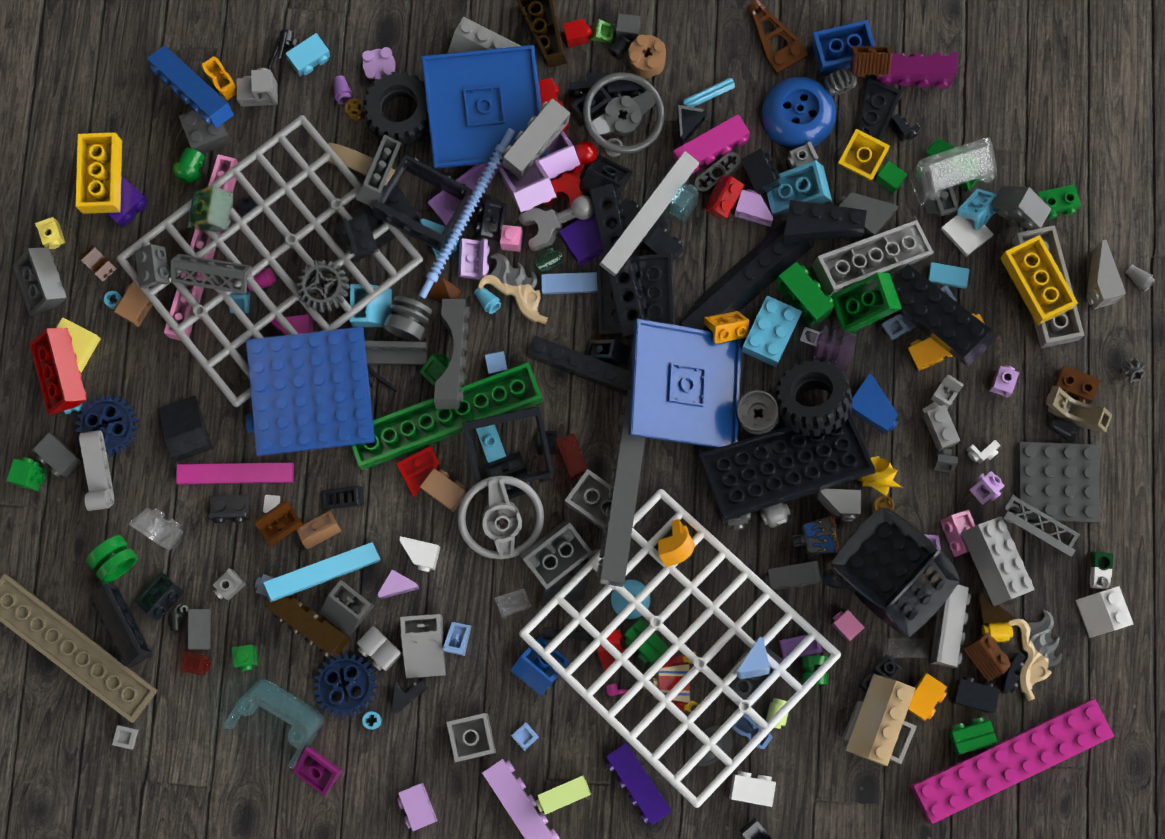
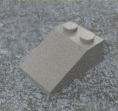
(1104, 280)

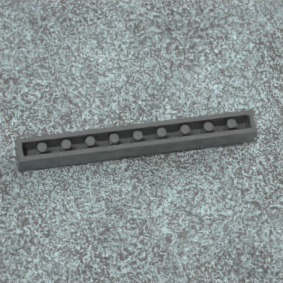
(623, 503)

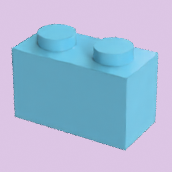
(308, 55)

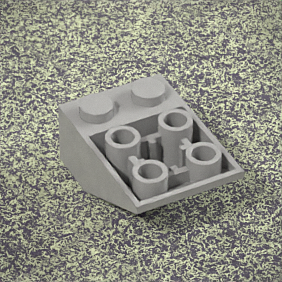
(423, 645)

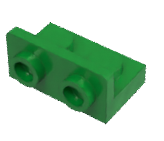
(435, 367)

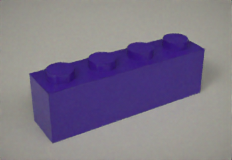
(638, 783)

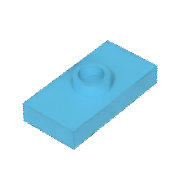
(491, 443)

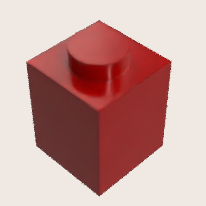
(576, 33)

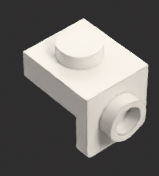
(989, 452)

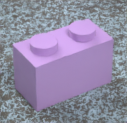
(417, 807)

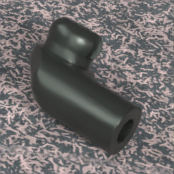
(176, 615)

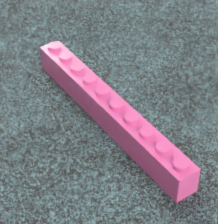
(181, 308)

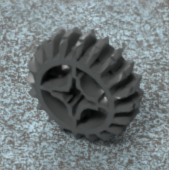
(315, 287)

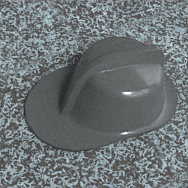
(724, 744)

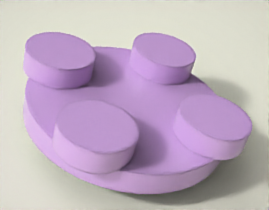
(378, 63)

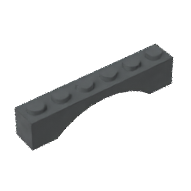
(448, 386)

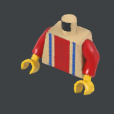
(669, 676)

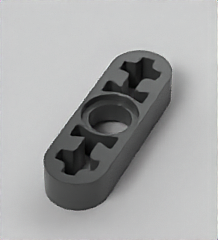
(724, 160)

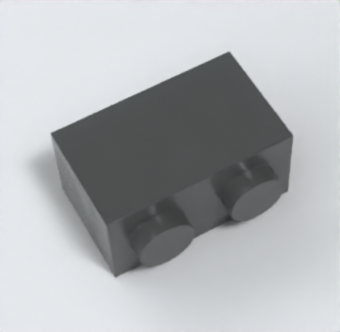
(57, 455)

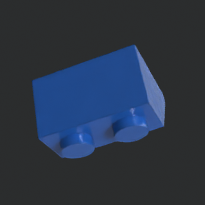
(535, 670)

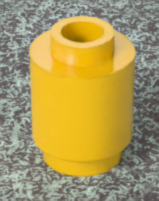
(999, 631)

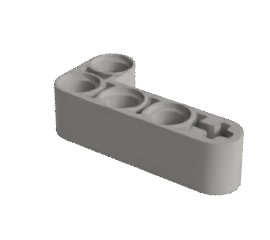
(97, 471)

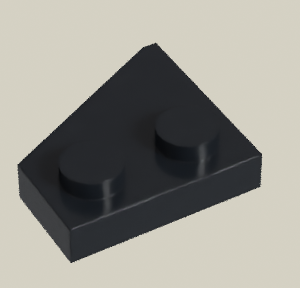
(575, 594)

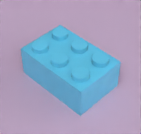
(771, 331)

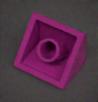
(317, 770)

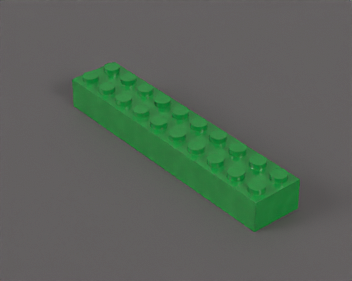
(426, 425)

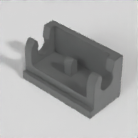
(199, 629)

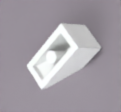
(421, 553)

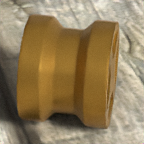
(353, 106)

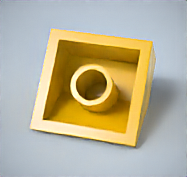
(863, 155)

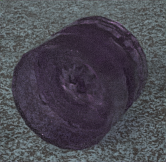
(835, 348)

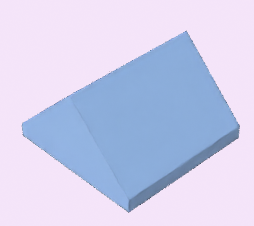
(756, 662)

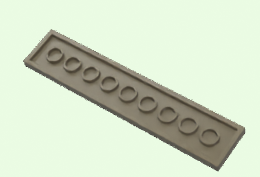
(73, 650)

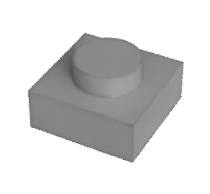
(125, 737)

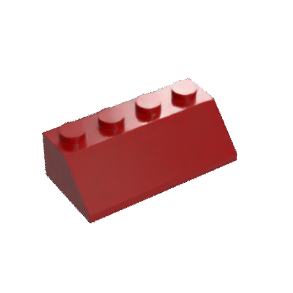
(57, 370)

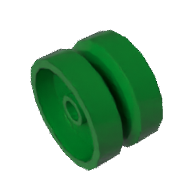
(111, 559)

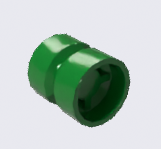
(809, 663)

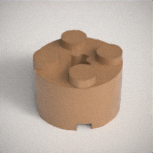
(647, 46)

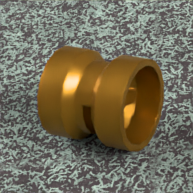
(882, 501)

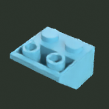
(375, 312)

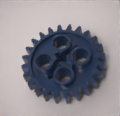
(101, 409)
(327, 690)

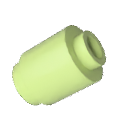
(774, 707)

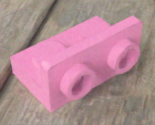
(953, 526)

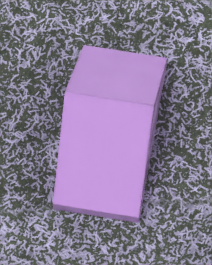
(395, 585)

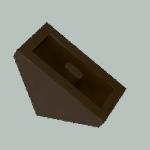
(989, 613)

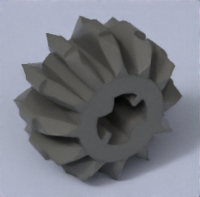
(840, 81)

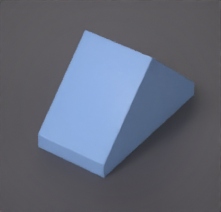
(457, 639)

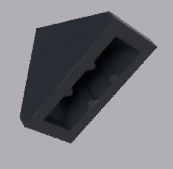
(688, 121)

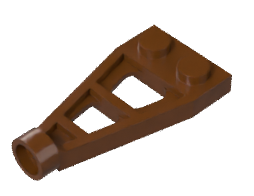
(788, 55)

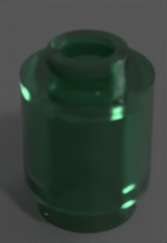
(548, 260)

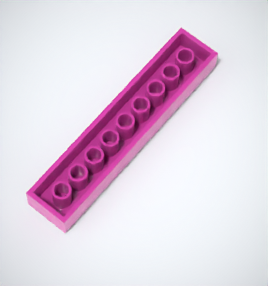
(1011, 761)

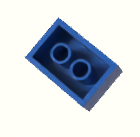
(834, 45)

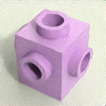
(987, 487)

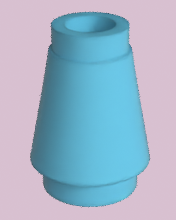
(488, 300)

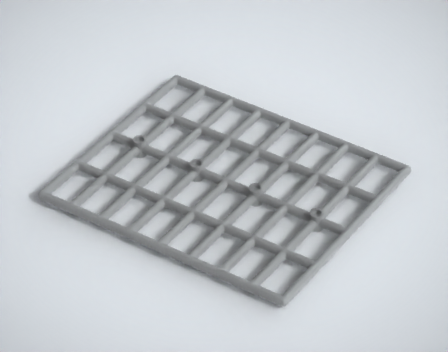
(292, 242)

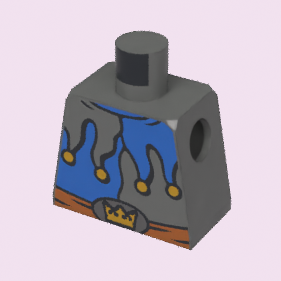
(818, 537)

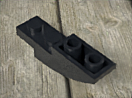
(613, 88)

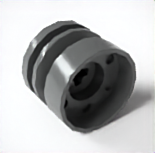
(409, 314)
(758, 402)

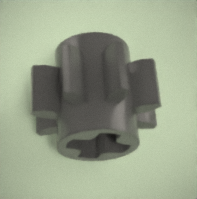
(1133, 370)

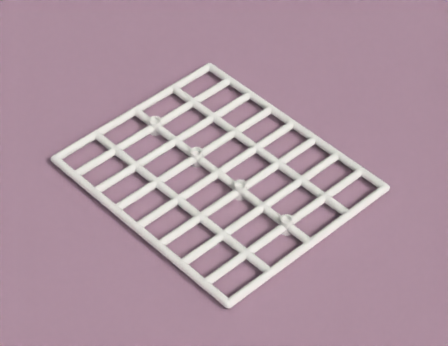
(656, 624)

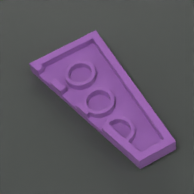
(446, 204)

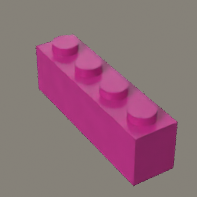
(715, 142)

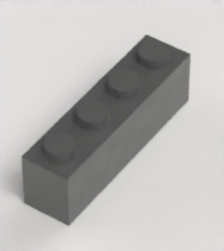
(378, 171)

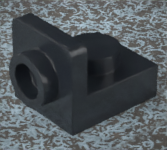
(901, 128)

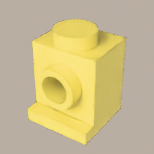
(51, 226)

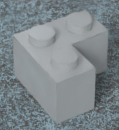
(257, 89)

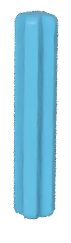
(709, 93)

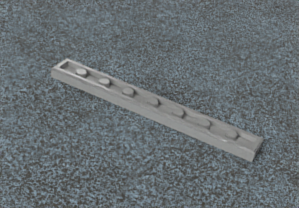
(649, 213)

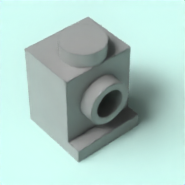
(808, 152)
(235, 585)

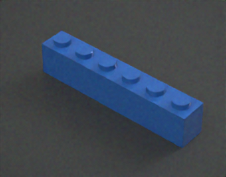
(189, 87)

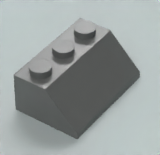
(39, 280)
(556, 554)

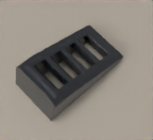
(354, 500)

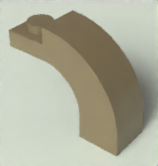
(1074, 411)

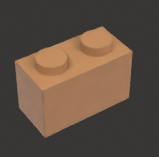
(133, 305)
(443, 489)

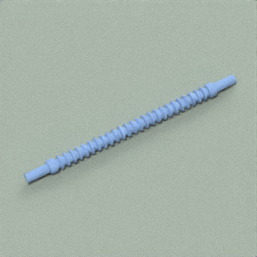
(433, 275)

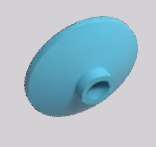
(619, 603)

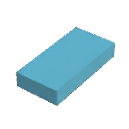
(948, 275)

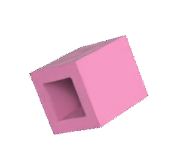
(511, 238)
(847, 625)

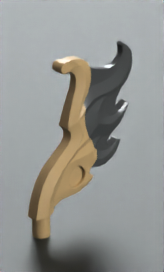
(516, 283)
(1039, 649)

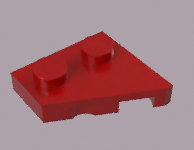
(417, 468)

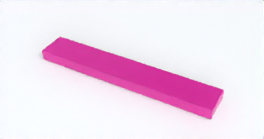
(235, 473)

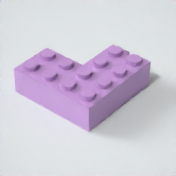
(536, 185)

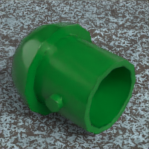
(189, 166)

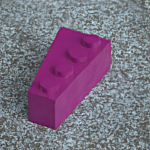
(922, 70)

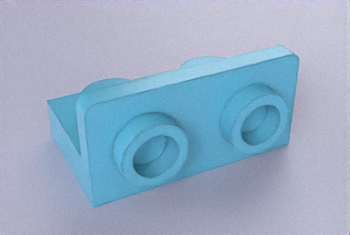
(978, 207)

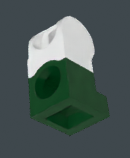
(1101, 569)

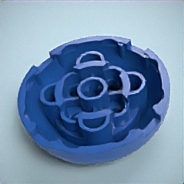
(778, 120)

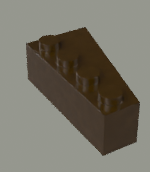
(545, 26)
(310, 624)

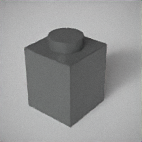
(627, 26)

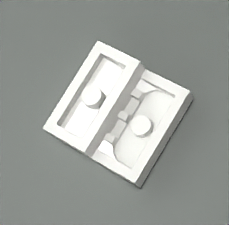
(964, 235)

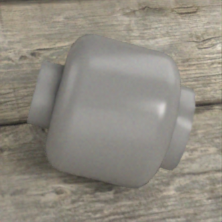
(775, 515)

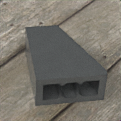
(877, 214)
(793, 576)

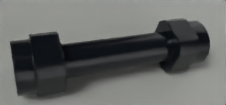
(549, 633)

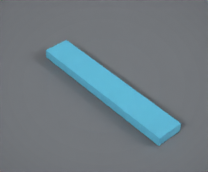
(321, 572)

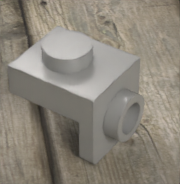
(947, 391)

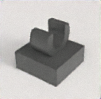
(946, 462)

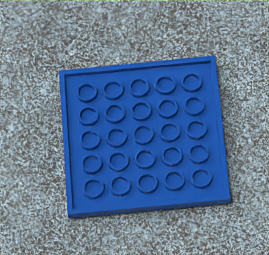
(310, 391)

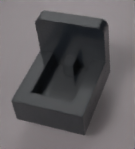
(754, 830)

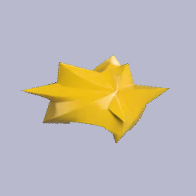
(883, 476)

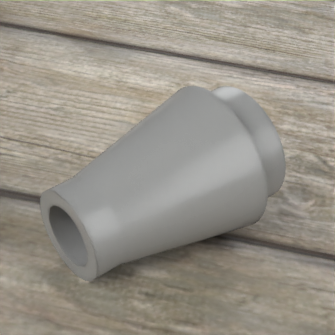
(1141, 278)

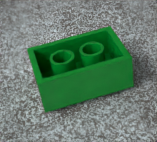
(805, 294)
(866, 302)

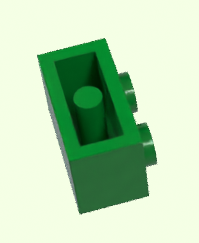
(1061, 201)
(26, 474)

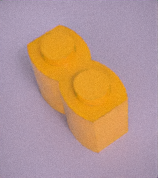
(220, 78)

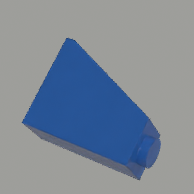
(873, 406)

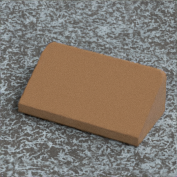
(318, 530)

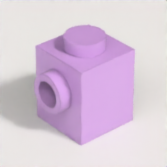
(1004, 381)

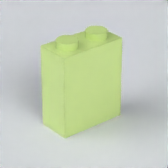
(563, 795)

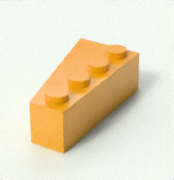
(929, 352)

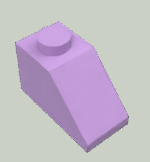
(753, 208)

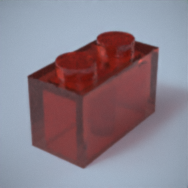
(572, 456)

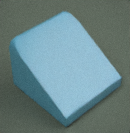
(242, 301)

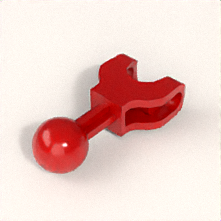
(569, 184)

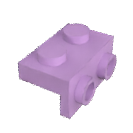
(473, 258)

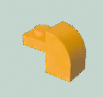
(676, 547)

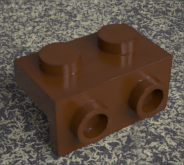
(278, 523)

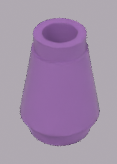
(341, 90)

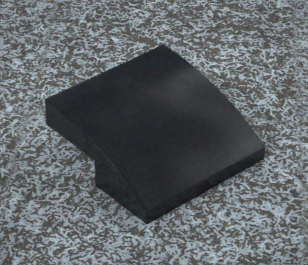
(508, 466)

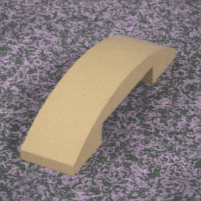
(355, 160)

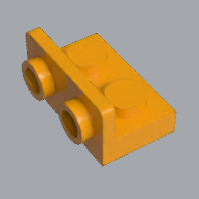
(727, 326)

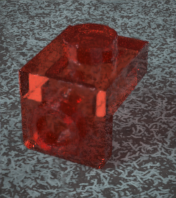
(195, 663)

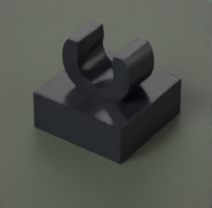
(246, 204)

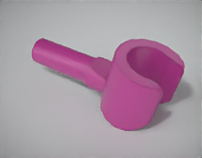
(613, 690)

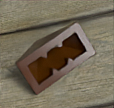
(443, 290)

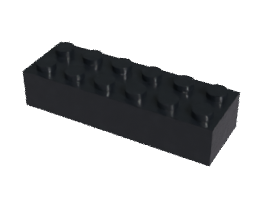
(941, 316)

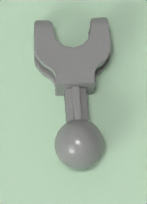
(551, 222)

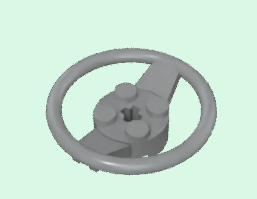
(497, 508)

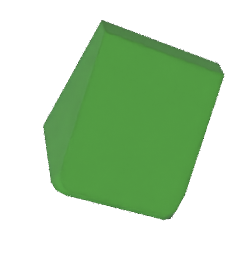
(601, 31)

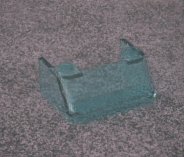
(301, 716)

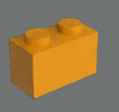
(926, 696)

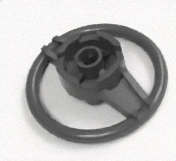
(631, 108)

